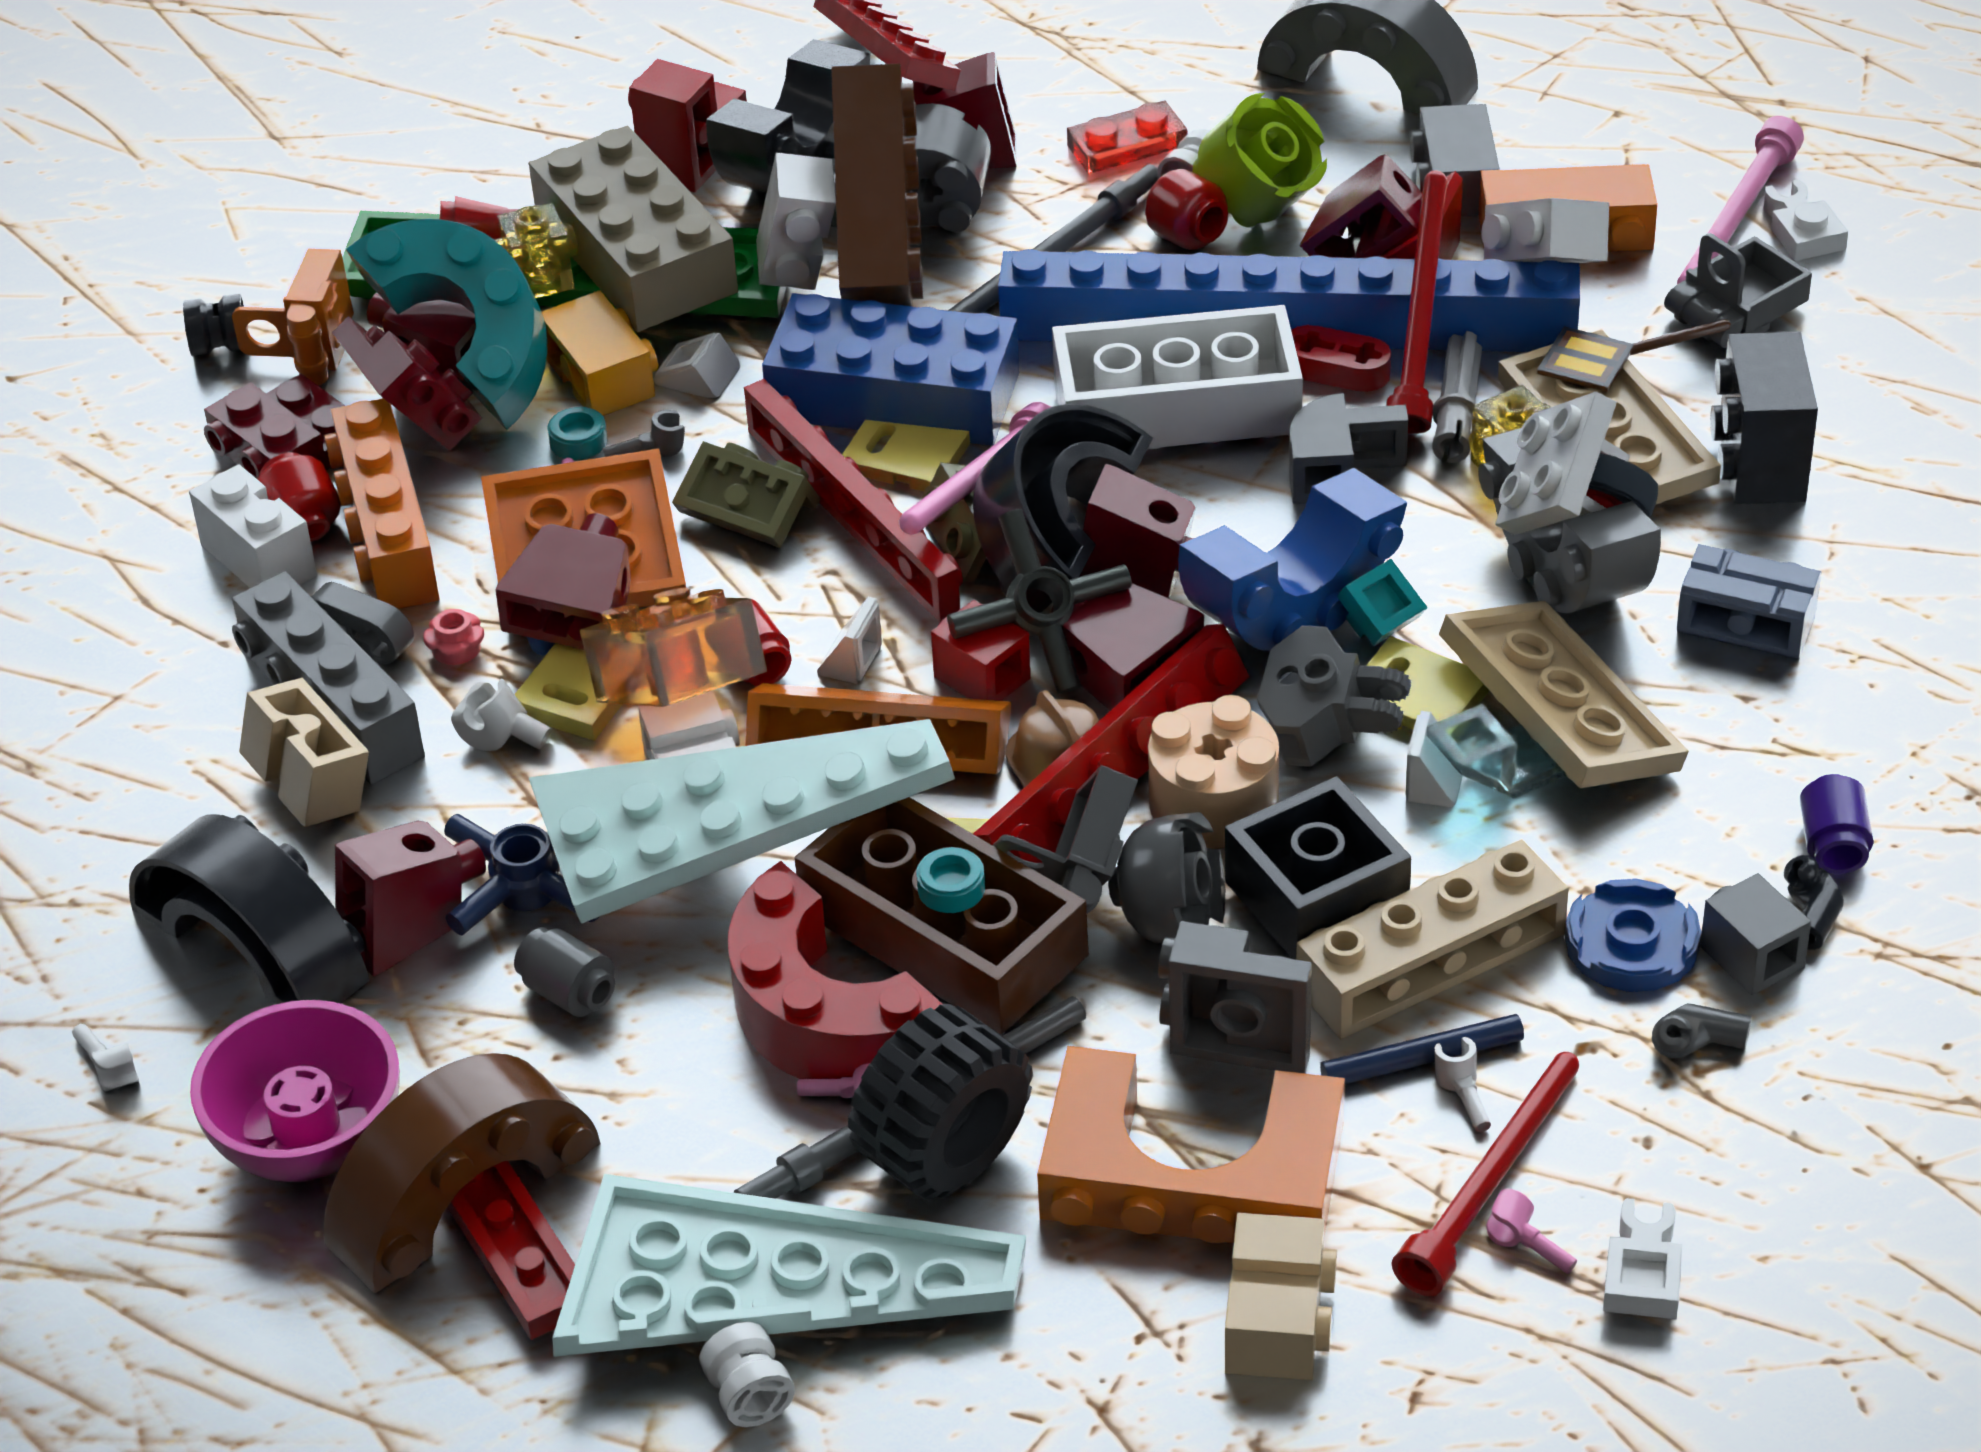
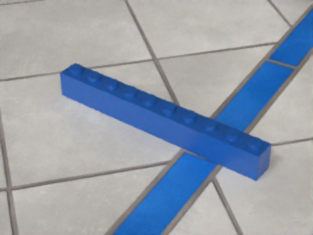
(1502, 302)

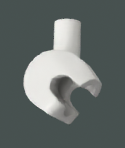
(491, 716)

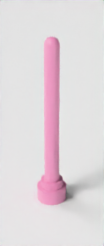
(1775, 146)
(962, 482)

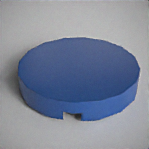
(1632, 935)

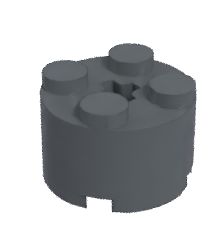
(951, 167)

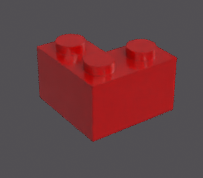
(671, 116)

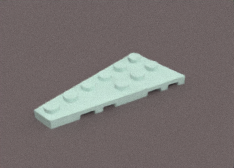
(682, 817)
(692, 1260)

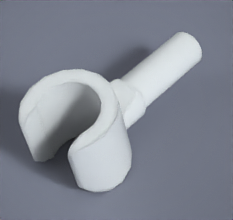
(113, 1065)
(1460, 1075)

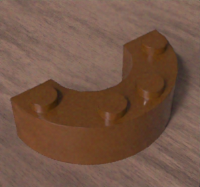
(432, 1146)

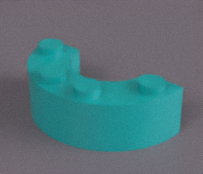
(464, 266)

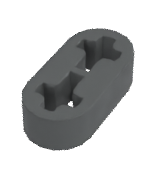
(369, 621)

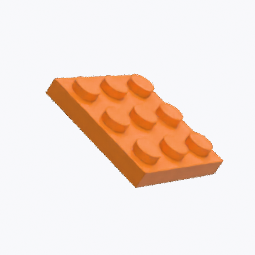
(621, 486)

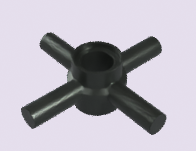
(1056, 585)

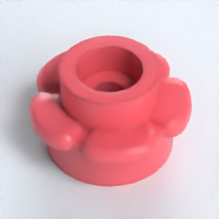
(454, 636)

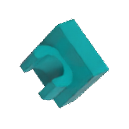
(1381, 602)

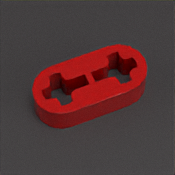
(1342, 358)

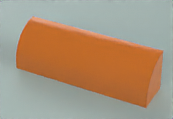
(969, 729)

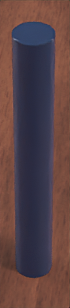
(1422, 1049)

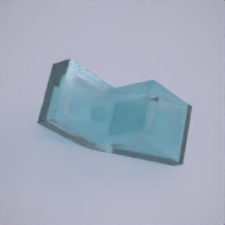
(1491, 754)

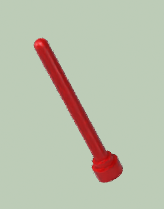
(1411, 388)
(1428, 1257)

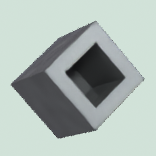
(1755, 933)

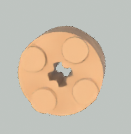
(1213, 762)

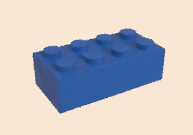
(894, 365)

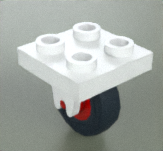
(1570, 468)

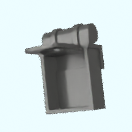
(1742, 284)
(1089, 837)

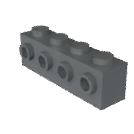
(297, 639)

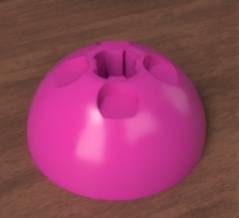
(294, 1087)

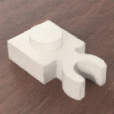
(1804, 226)
(1643, 1265)

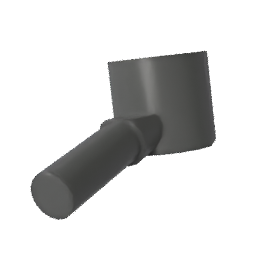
(664, 434)

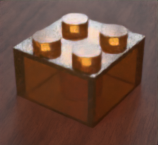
(673, 648)

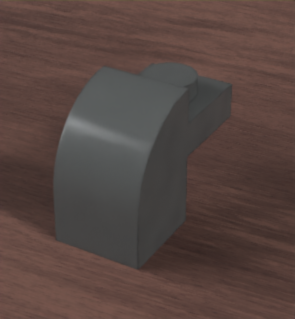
(1335, 438)

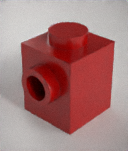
(983, 663)

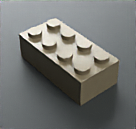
(636, 227)

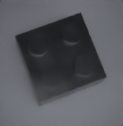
(1765, 417)
(1313, 862)

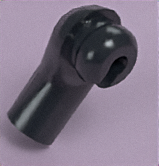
(1815, 896)

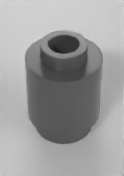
(565, 971)

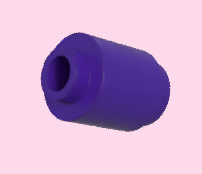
(1836, 823)

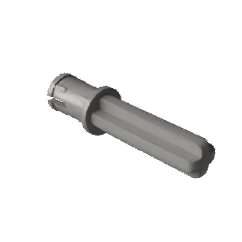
(1458, 393)

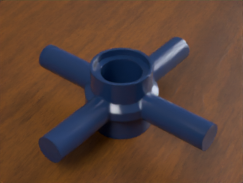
(520, 872)

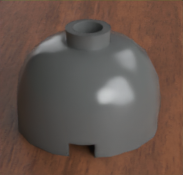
(1169, 876)

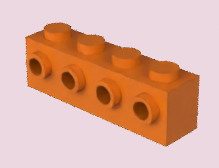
(383, 503)

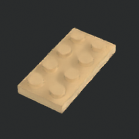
(1639, 425)
(1563, 694)

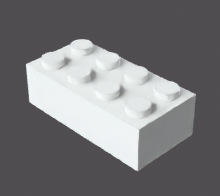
(1186, 373)

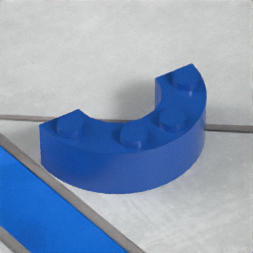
(1268, 595)

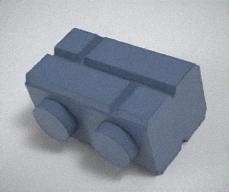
(1748, 601)

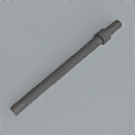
(1112, 203)
(805, 1165)

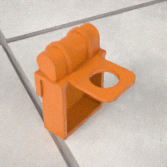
(311, 312)

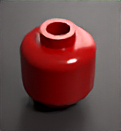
(1186, 209)
(305, 488)

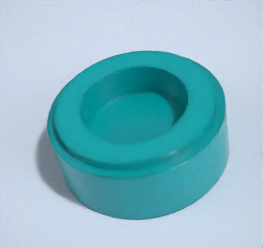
(577, 433)
(950, 880)

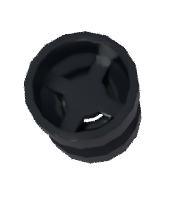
(211, 324)

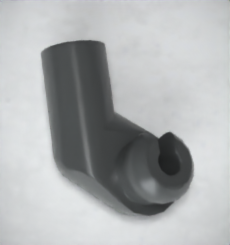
(1696, 1026)

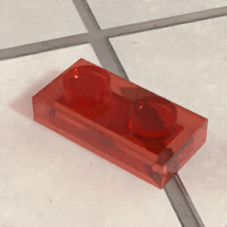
(1126, 136)

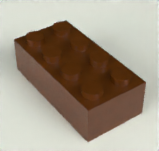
(873, 183)
(984, 959)

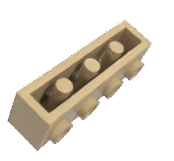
(1433, 937)

